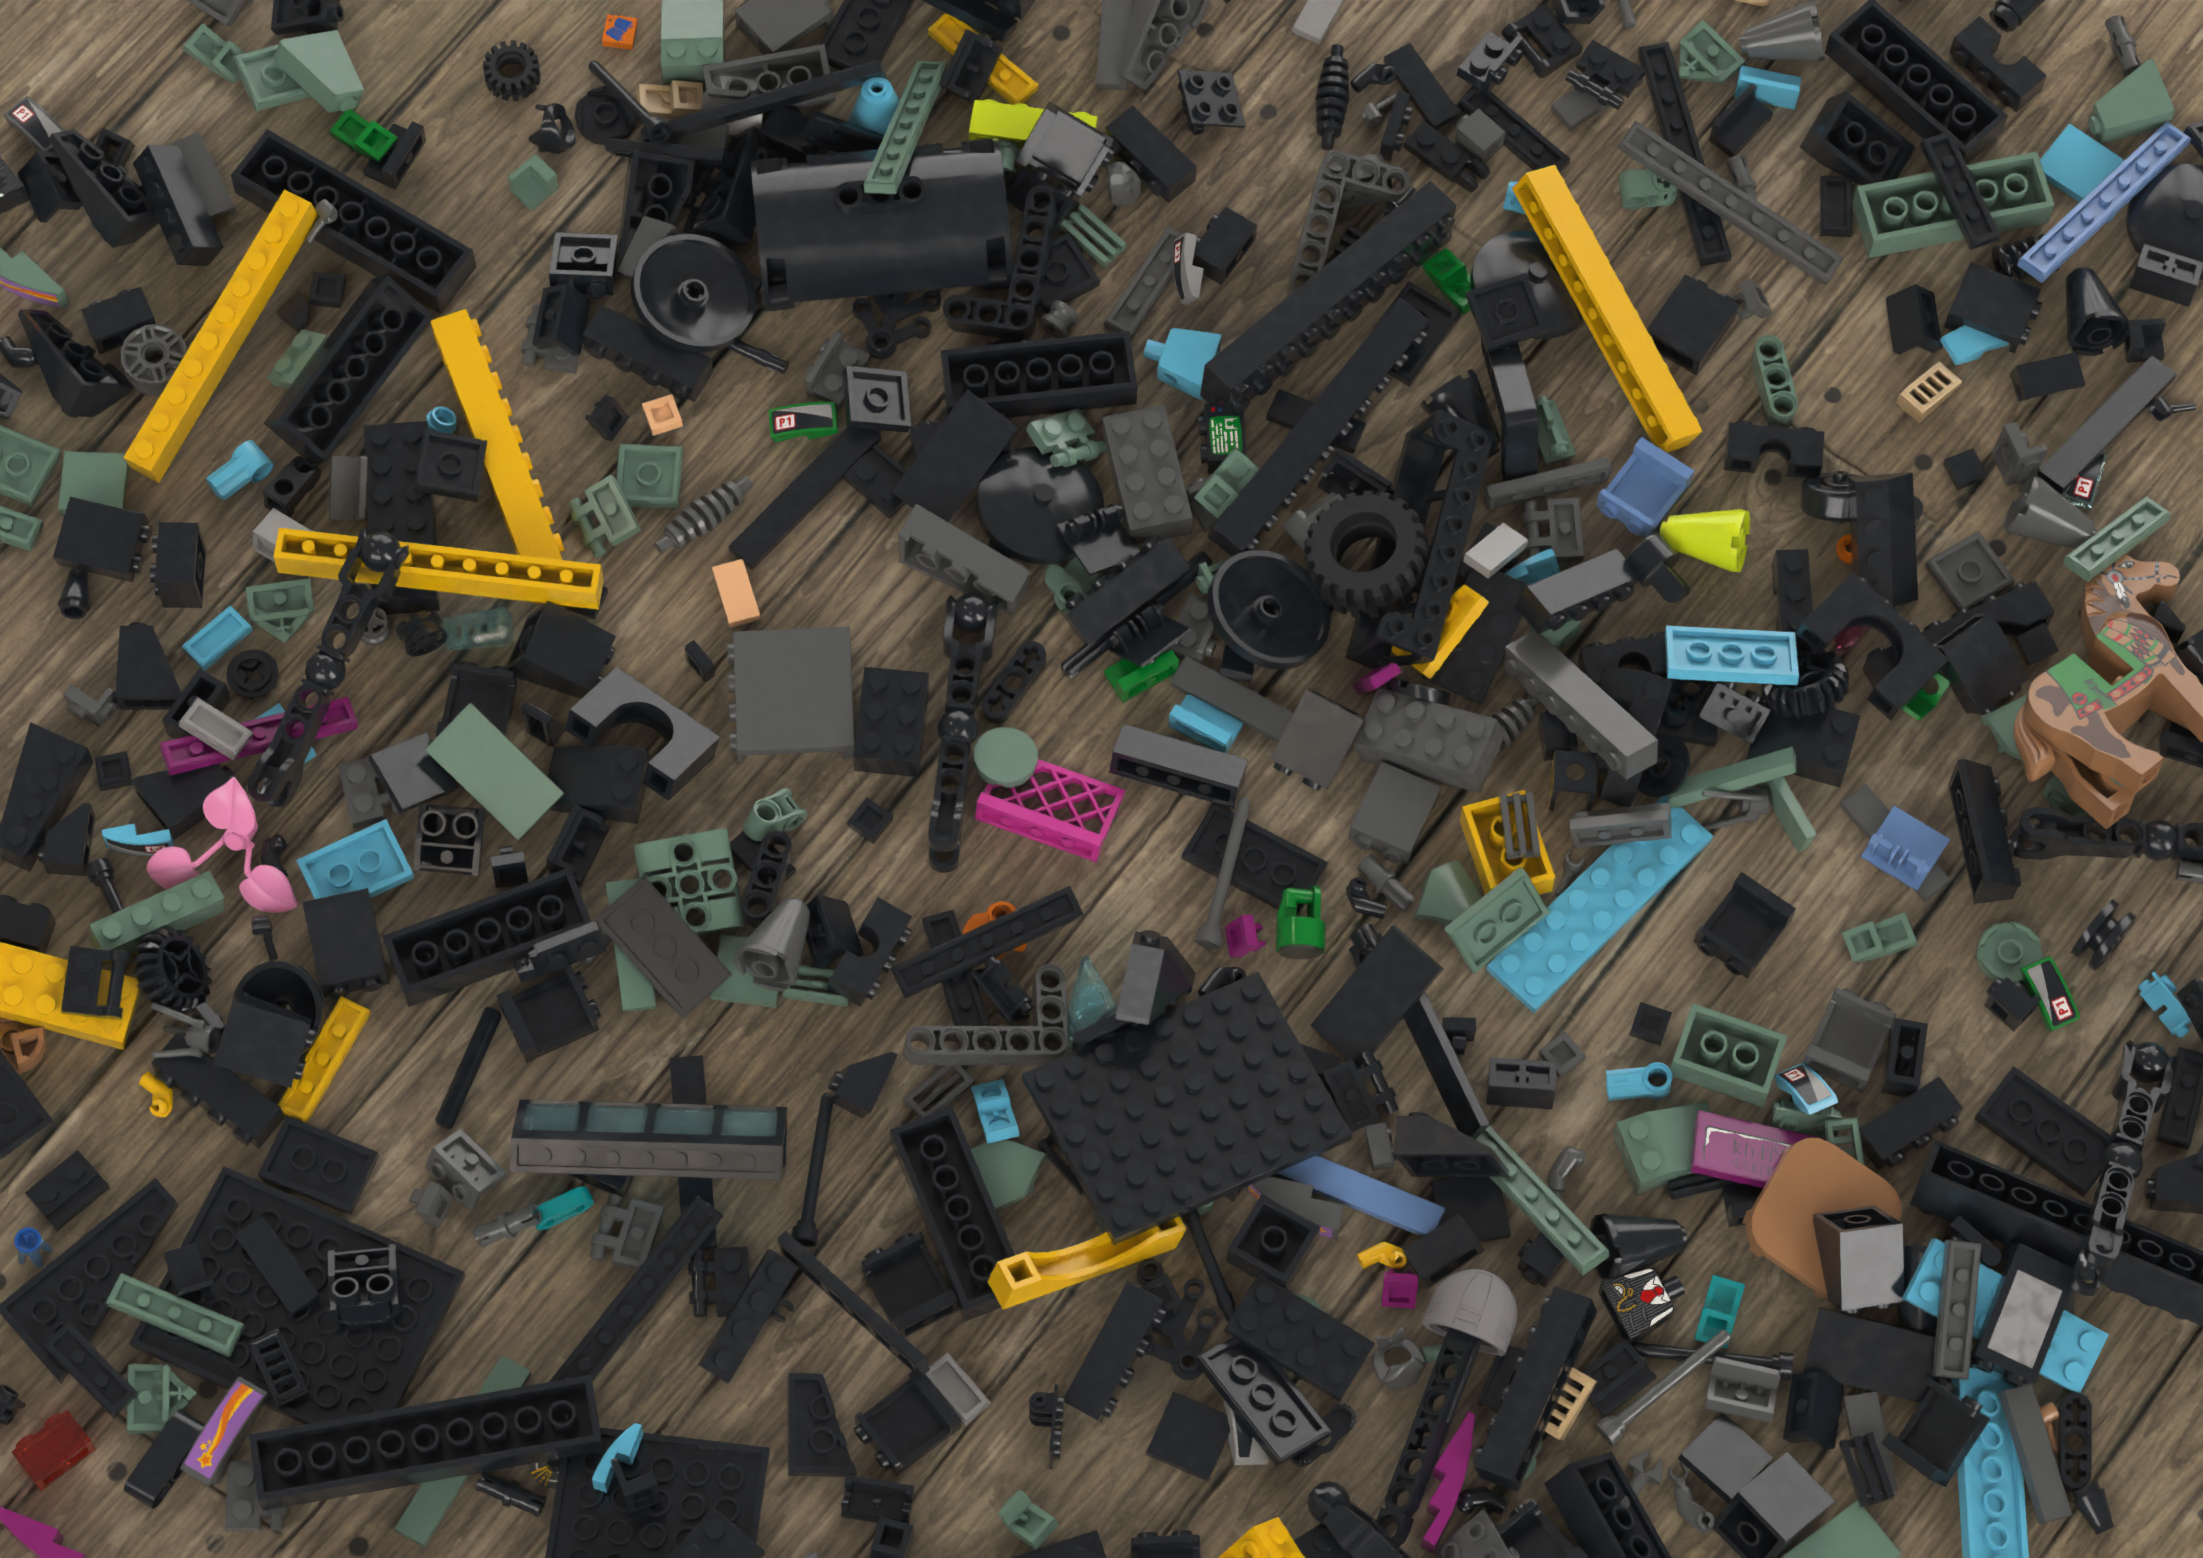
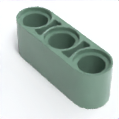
(1774, 369)

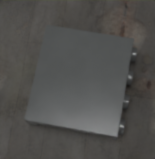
(791, 692)

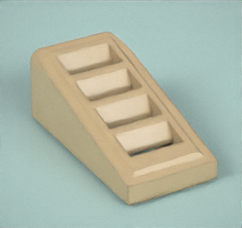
(1916, 409)
(1575, 1408)

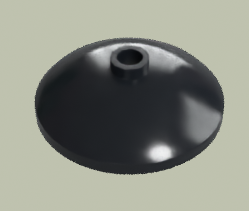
(287, 985)

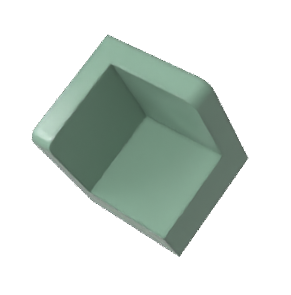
(533, 182)

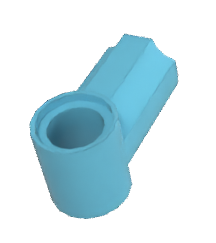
(246, 465)
(1634, 1082)

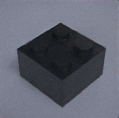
(179, 565)
(1273, 1242)

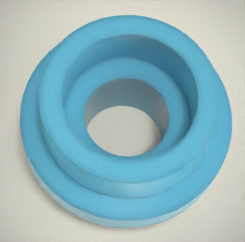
(442, 420)

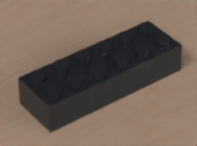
(1914, 80)
(348, 369)
(1044, 374)
(394, 506)
(483, 936)
(953, 1206)

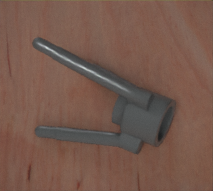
(1749, 799)
(199, 1036)

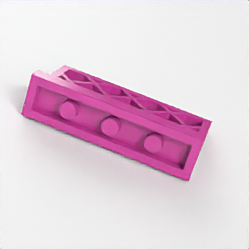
(1046, 828)

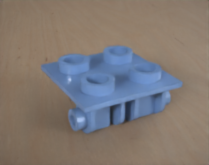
(1905, 848)

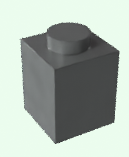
(1479, 136)

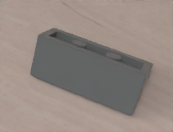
(1621, 825)

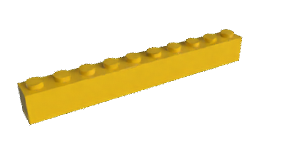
(1607, 309)
(221, 336)
(488, 421)
(449, 570)

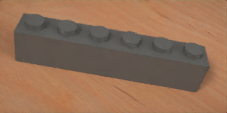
(1581, 704)

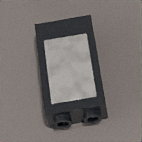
(2022, 1316)

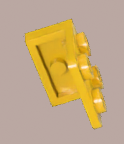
(1264, 1541)

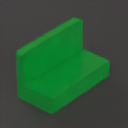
(1131, 680)

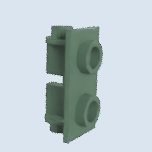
(1552, 434)
(1790, 1118)

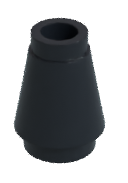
(75, 595)
(2094, 1507)

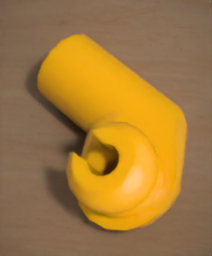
(161, 1095)
(1383, 1253)

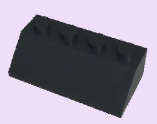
(1884, 534)
(1983, 832)
(1589, 1502)

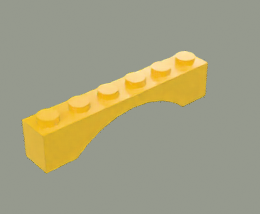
(1041, 1273)

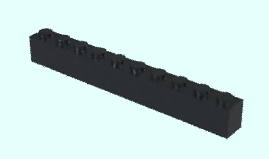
(1318, 428)

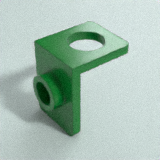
(1926, 702)

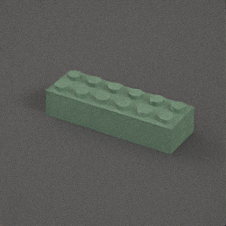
(1915, 214)

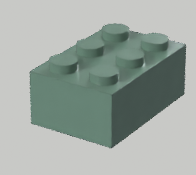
(1727, 1055)

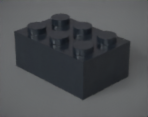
(891, 722)

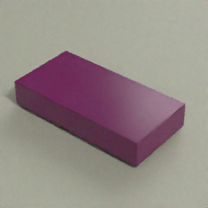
(1376, 678)

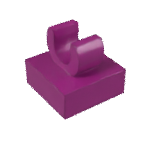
(1242, 936)
(1399, 1289)

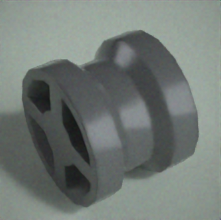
(1059, 319)
(380, 635)

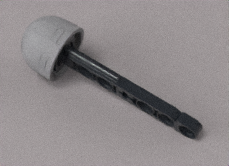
(1473, 1315)

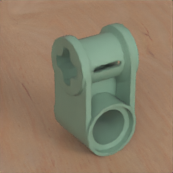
(1644, 189)
(773, 813)

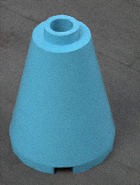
(874, 105)

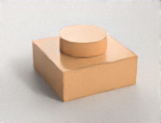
(662, 415)

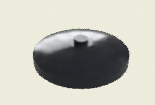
(2170, 212)
(1521, 253)
(693, 293)
(1028, 497)
(1268, 610)

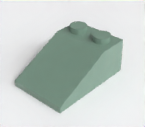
(691, 38)
(1657, 1145)

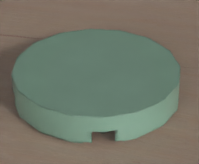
(1005, 757)
(2006, 949)

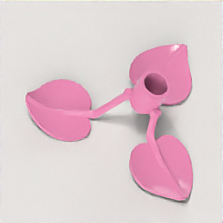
(230, 810)

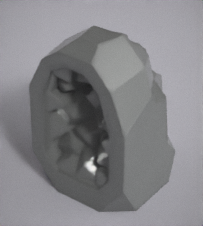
(1122, 184)

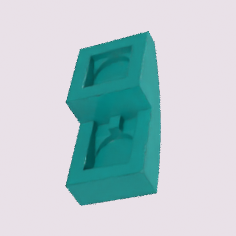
(1719, 1308)

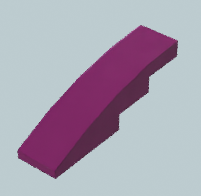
(1451, 1472)
(36, 1537)

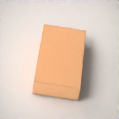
(736, 593)

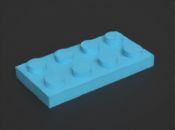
(1731, 655)

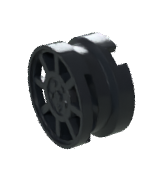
(422, 633)

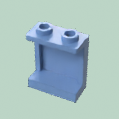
(1645, 489)

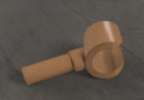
(2049, 1414)

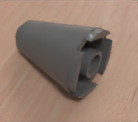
(1786, 36)
(2047, 516)
(776, 946)

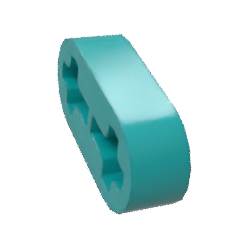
(564, 1207)

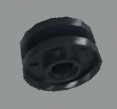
(2104, 935)

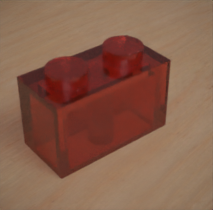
(53, 1449)

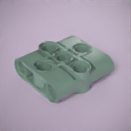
(707, 848)

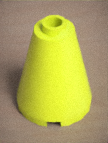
(1710, 536)

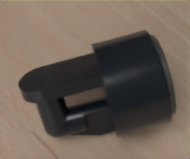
(1654, 563)

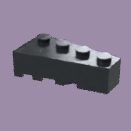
(41, 791)

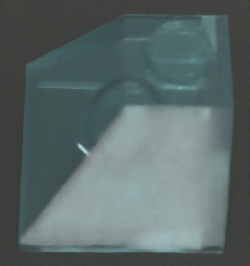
(1089, 999)

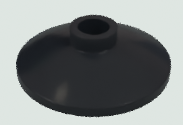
(1670, 753)

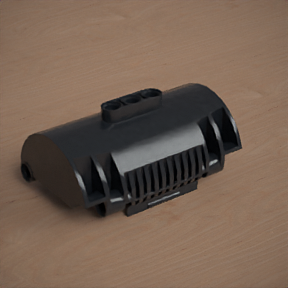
(834, 250)

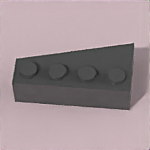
(960, 560)

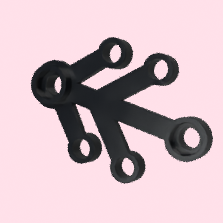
(894, 312)
(1174, 1326)

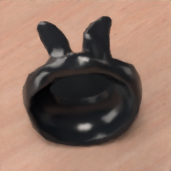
(548, 136)

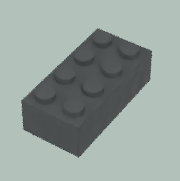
(1147, 474)
(1429, 739)

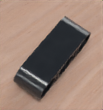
(767, 864)
(162, 1462)

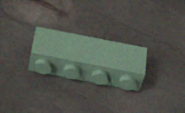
(175, 907)

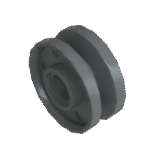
(146, 344)

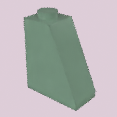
(321, 69)
(2132, 106)

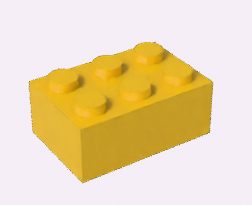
(1485, 839)

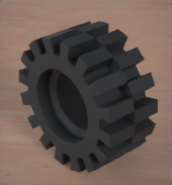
(508, 55)

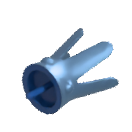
(29, 1242)

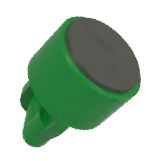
(1300, 935)

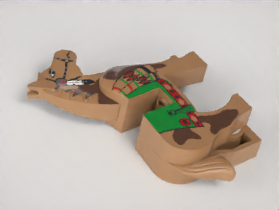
(2081, 709)

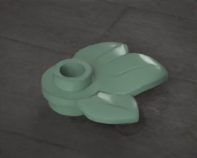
(1067, 580)

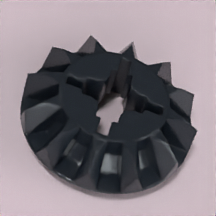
(250, 661)

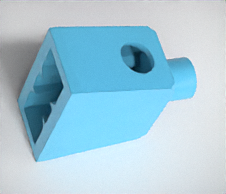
(1183, 358)

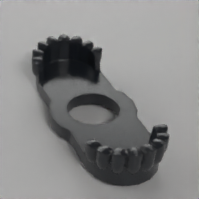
(1340, 1421)

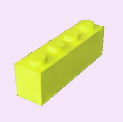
(1009, 121)

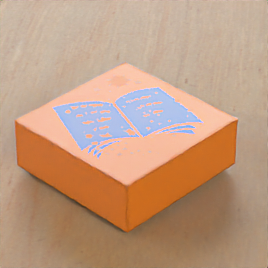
(620, 32)

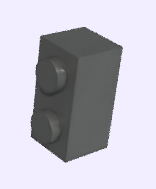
(1379, 1147)

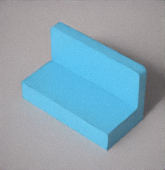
(1772, 87)
(1205, 724)

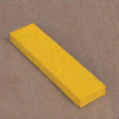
(1006, 77)
(324, 1059)

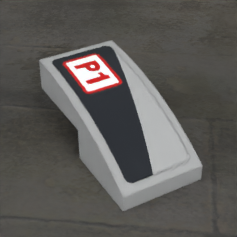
(1186, 276)
(1242, 1444)

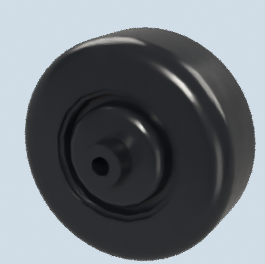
(1827, 496)

